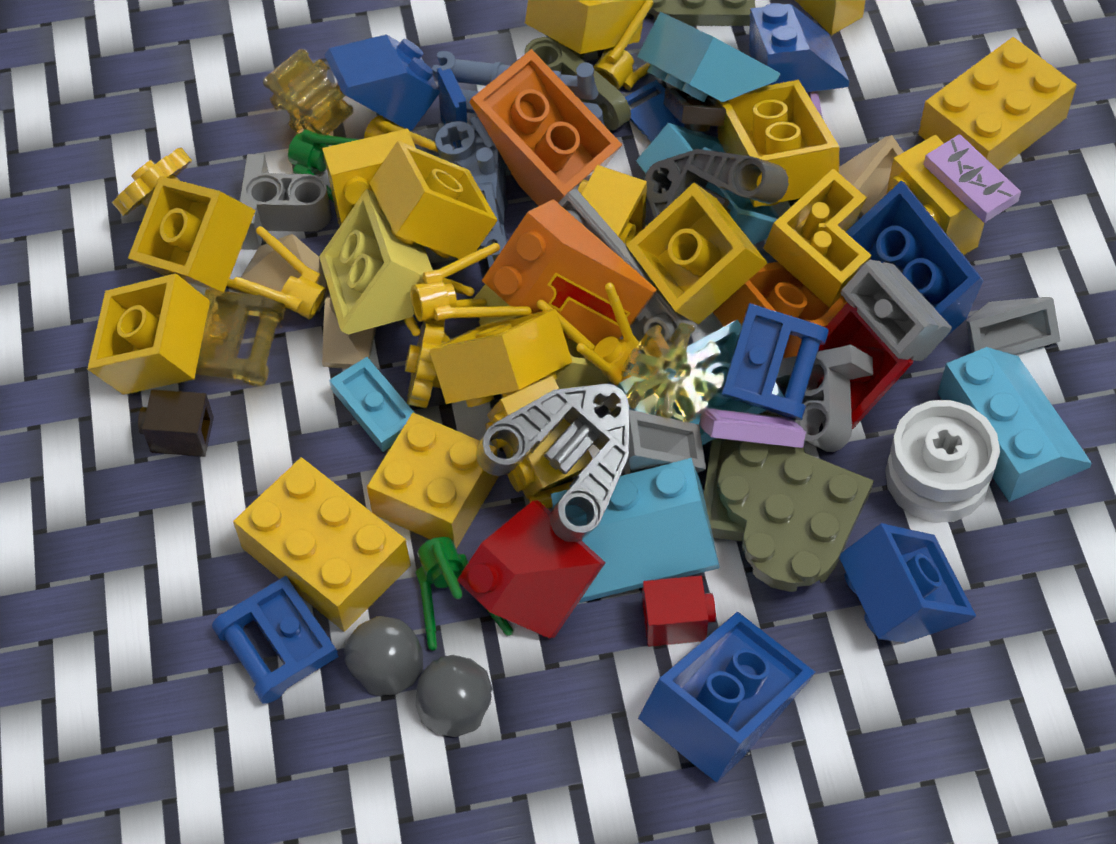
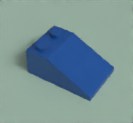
(724, 695)

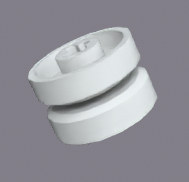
(942, 461)

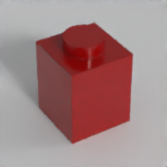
(676, 610)

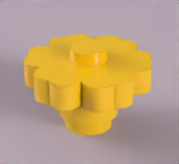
(146, 178)
(421, 365)

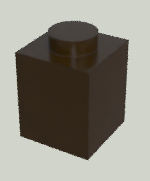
(176, 422)

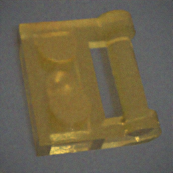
(224, 334)

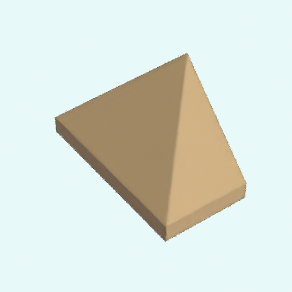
(871, 170)
(273, 271)
(340, 348)

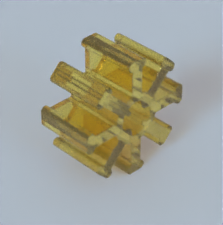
(307, 94)
(658, 358)

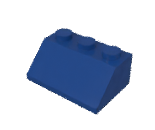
(906, 235)

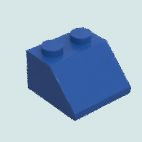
(795, 48)
(385, 77)
(904, 584)

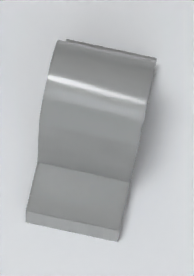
(282, 201)
(832, 397)

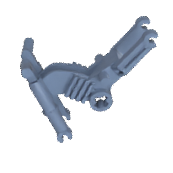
(478, 150)

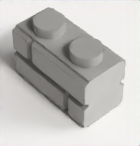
(896, 310)

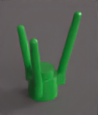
(307, 153)
(443, 567)

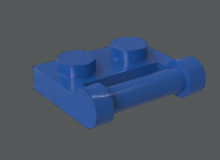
(759, 357)
(288, 629)

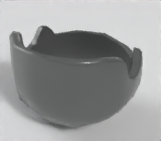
(384, 655)
(453, 695)

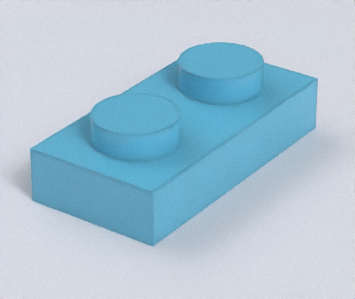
(372, 402)

